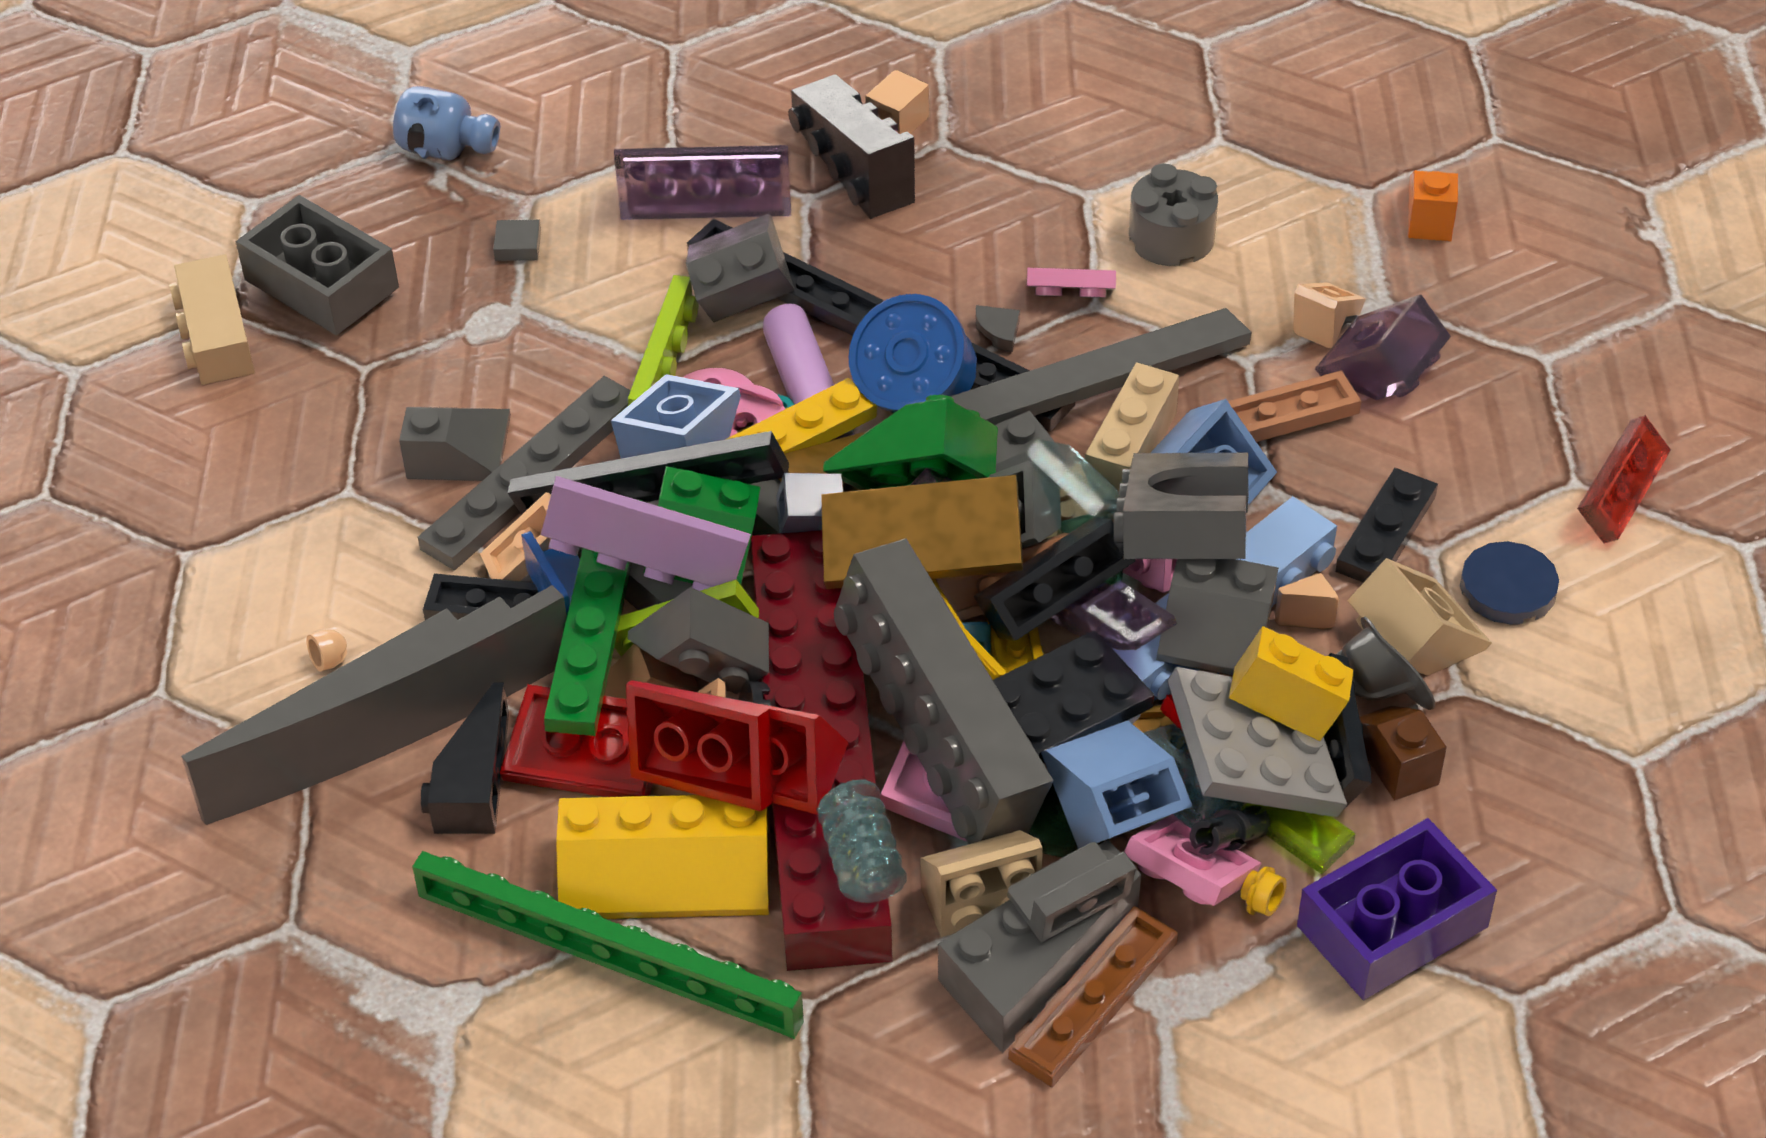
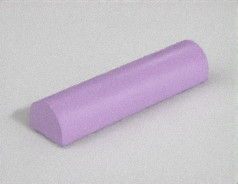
(796, 353)

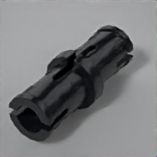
(1230, 829)

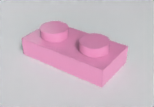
(1051, 281)

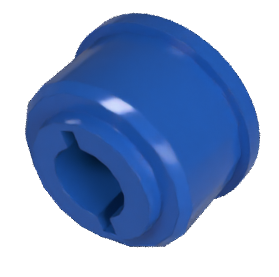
(910, 351)

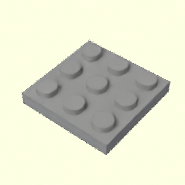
(1249, 754)

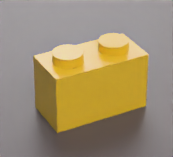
(1291, 683)

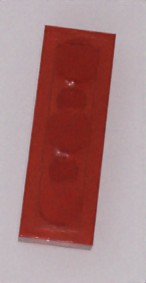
(1624, 479)

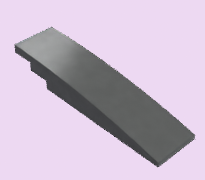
(377, 703)

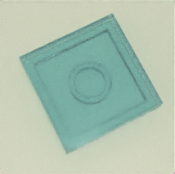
(1076, 477)

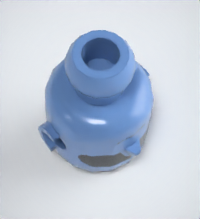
(441, 124)

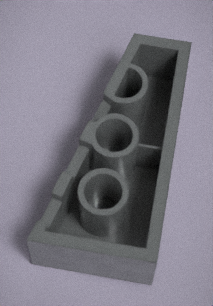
(1008, 975)

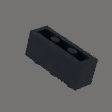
(1053, 579)

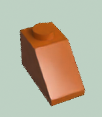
(1432, 205)

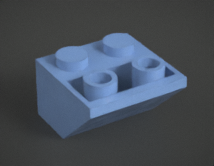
(1114, 782)

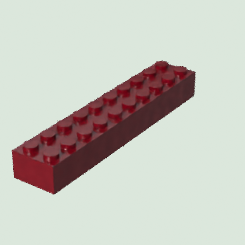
(817, 674)

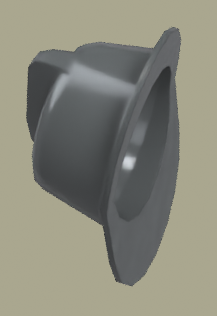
(1382, 670)

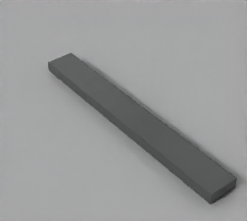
(1106, 367)

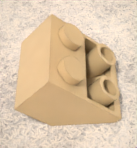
(976, 877)

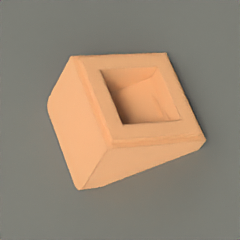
(1307, 603)

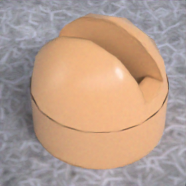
(326, 649)

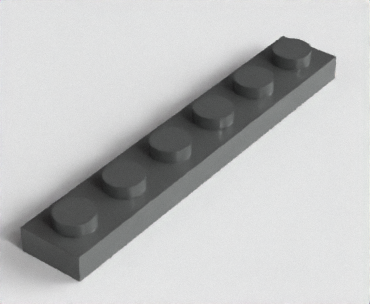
(554, 448)

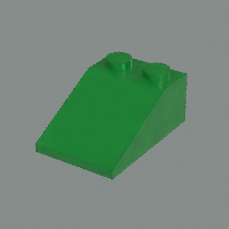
(916, 437)

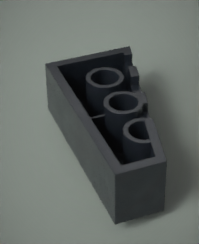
(856, 145)

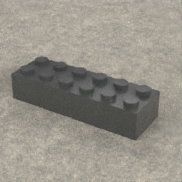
(940, 694)

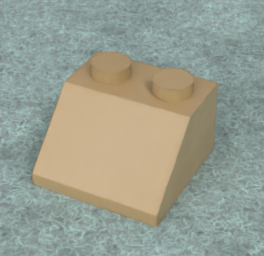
(1417, 618)

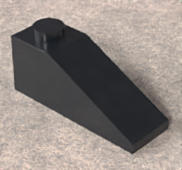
(467, 770)

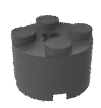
(1173, 215)

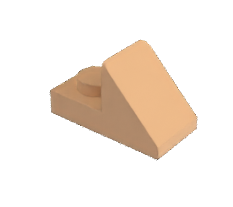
(1322, 311)
(505, 555)

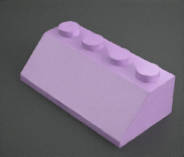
(642, 534)

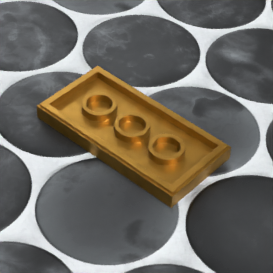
(950, 526)

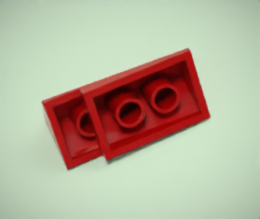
(731, 748)

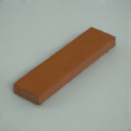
(1092, 996)

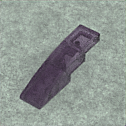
(1118, 615)

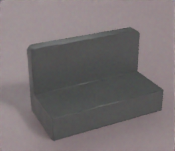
(1071, 889)

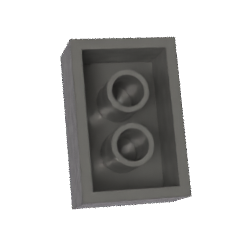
(317, 264)

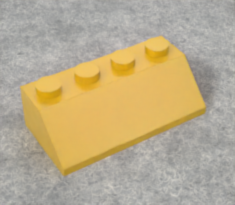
(662, 857)

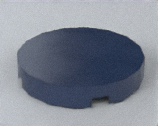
(1509, 582)

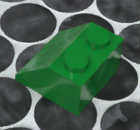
(712, 500)

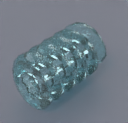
(861, 842)

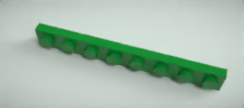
(609, 944)

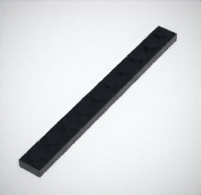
(847, 305)

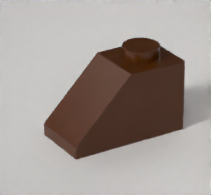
(1403, 749)

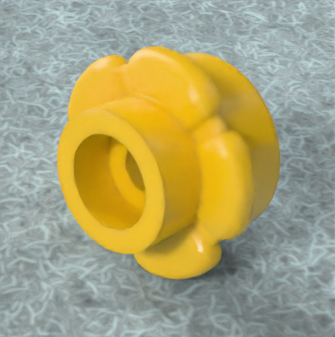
(1263, 891)

